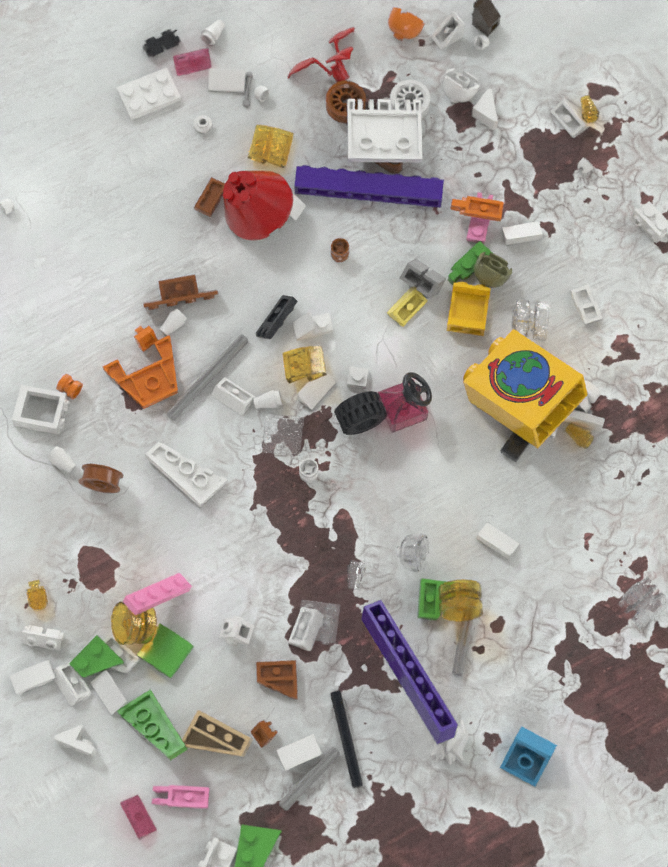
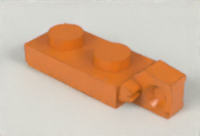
(478, 207)

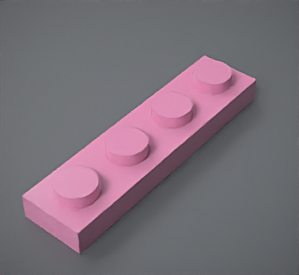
(157, 593)

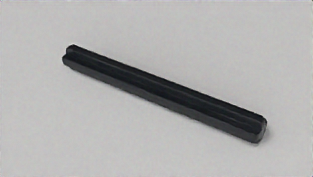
(346, 739)

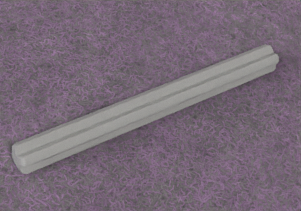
(207, 377)

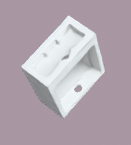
(21, 406)

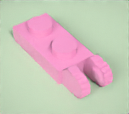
(478, 227)
(183, 796)

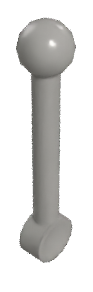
(246, 102)

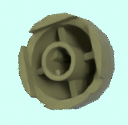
(491, 270)

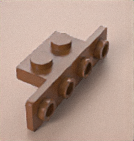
(177, 290)

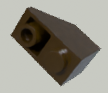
(485, 16)

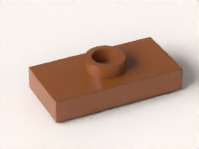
(210, 197)

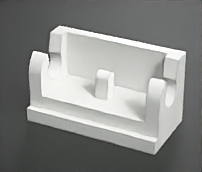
(298, 752)

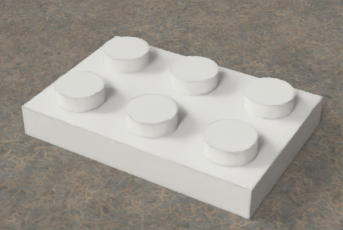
(148, 93)

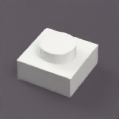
(357, 377)

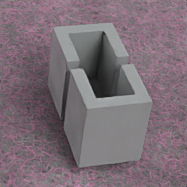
(416, 272)

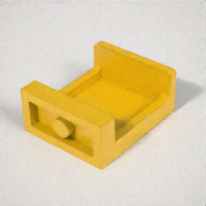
(468, 308)

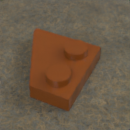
(278, 676)

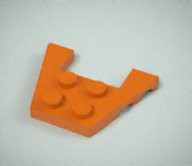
(151, 382)

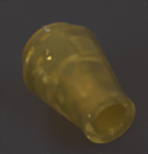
(589, 110)
(581, 436)

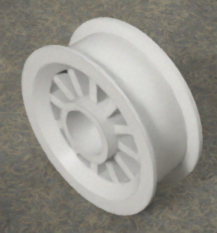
(413, 87)

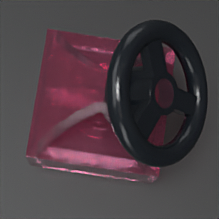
(405, 403)

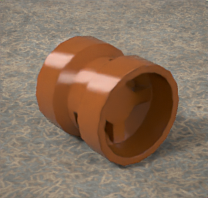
(339, 246)

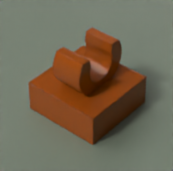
(263, 733)

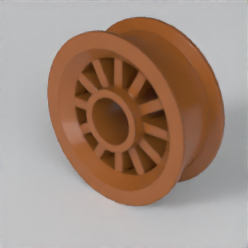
(339, 92)
(101, 478)

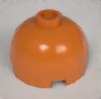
(404, 24)

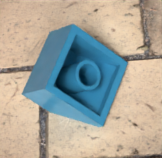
(528, 756)

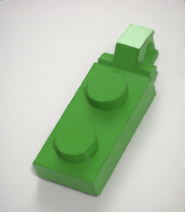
(465, 265)

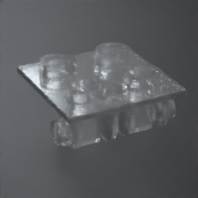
(318, 621)

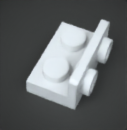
(651, 221)
(218, 854)

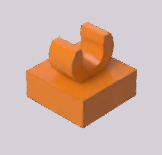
(145, 337)

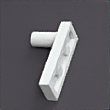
(584, 420)

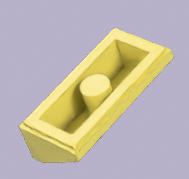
(407, 306)

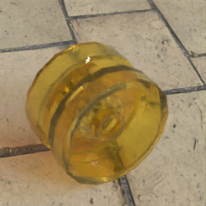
(460, 600)
(133, 628)

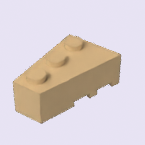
(214, 736)

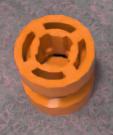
(69, 386)

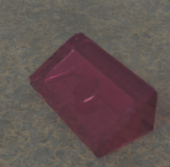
(192, 62)
(138, 817)

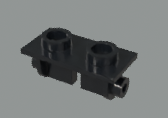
(154, 45)

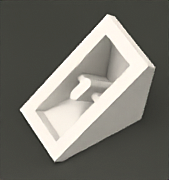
(449, 31)
(485, 110)

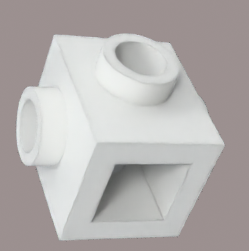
(236, 631)

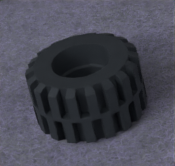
(360, 413)

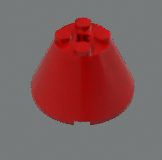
(256, 203)

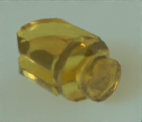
(37, 596)

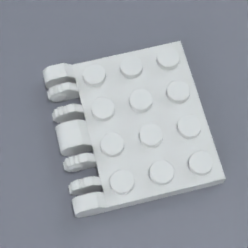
(384, 132)

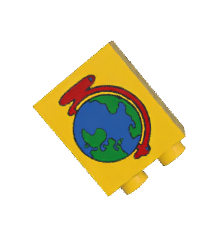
(524, 387)

